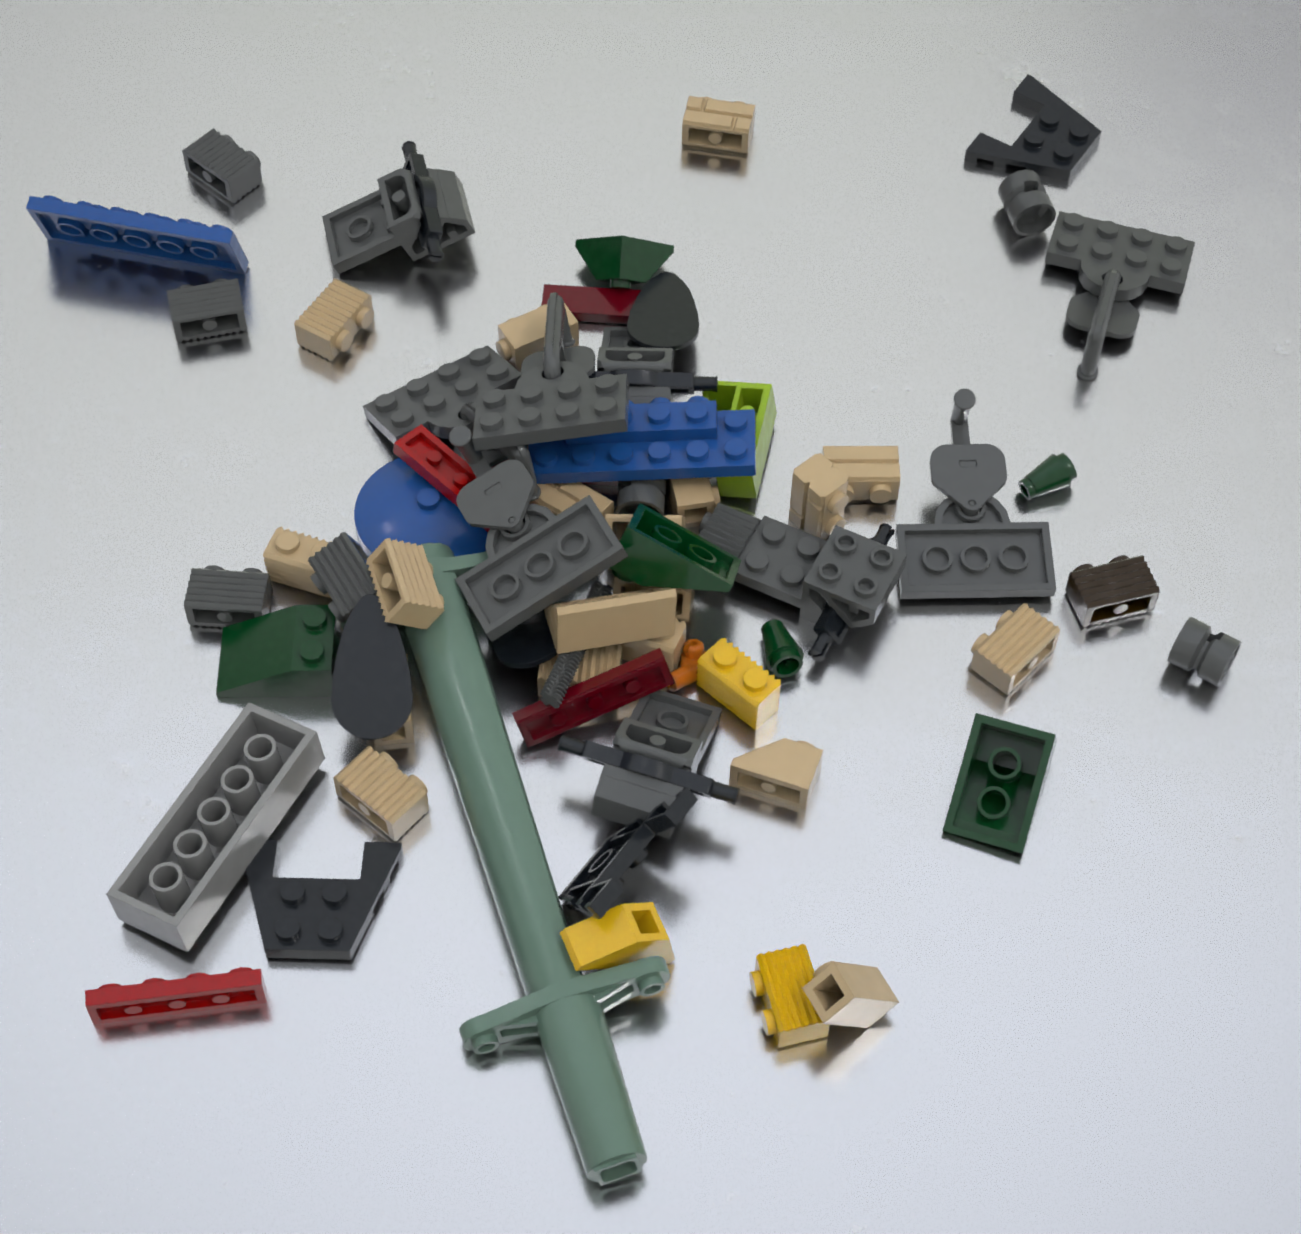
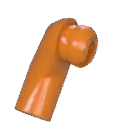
(687, 673)

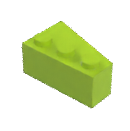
(745, 397)

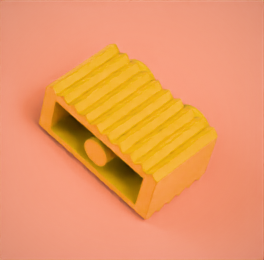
(738, 683)
(788, 1010)

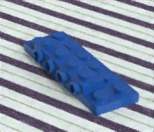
(138, 234)
(660, 443)

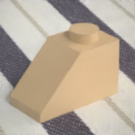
(779, 771)

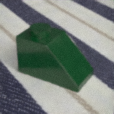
(623, 259)

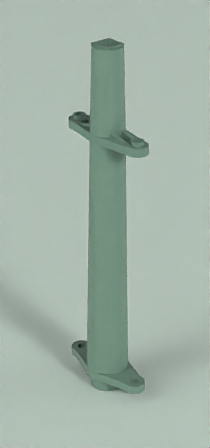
(559, 1001)

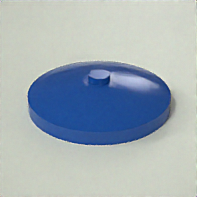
(408, 508)

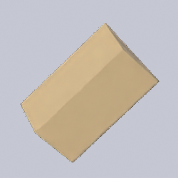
(612, 619)

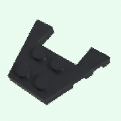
(1052, 142)
(600, 879)
(318, 914)

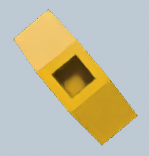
(619, 937)

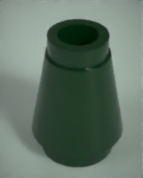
(1049, 476)
(781, 651)

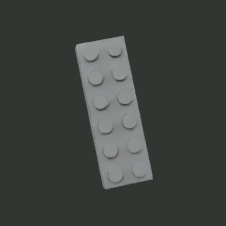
(216, 826)

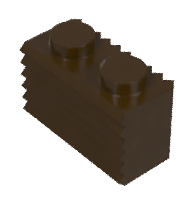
(1112, 590)

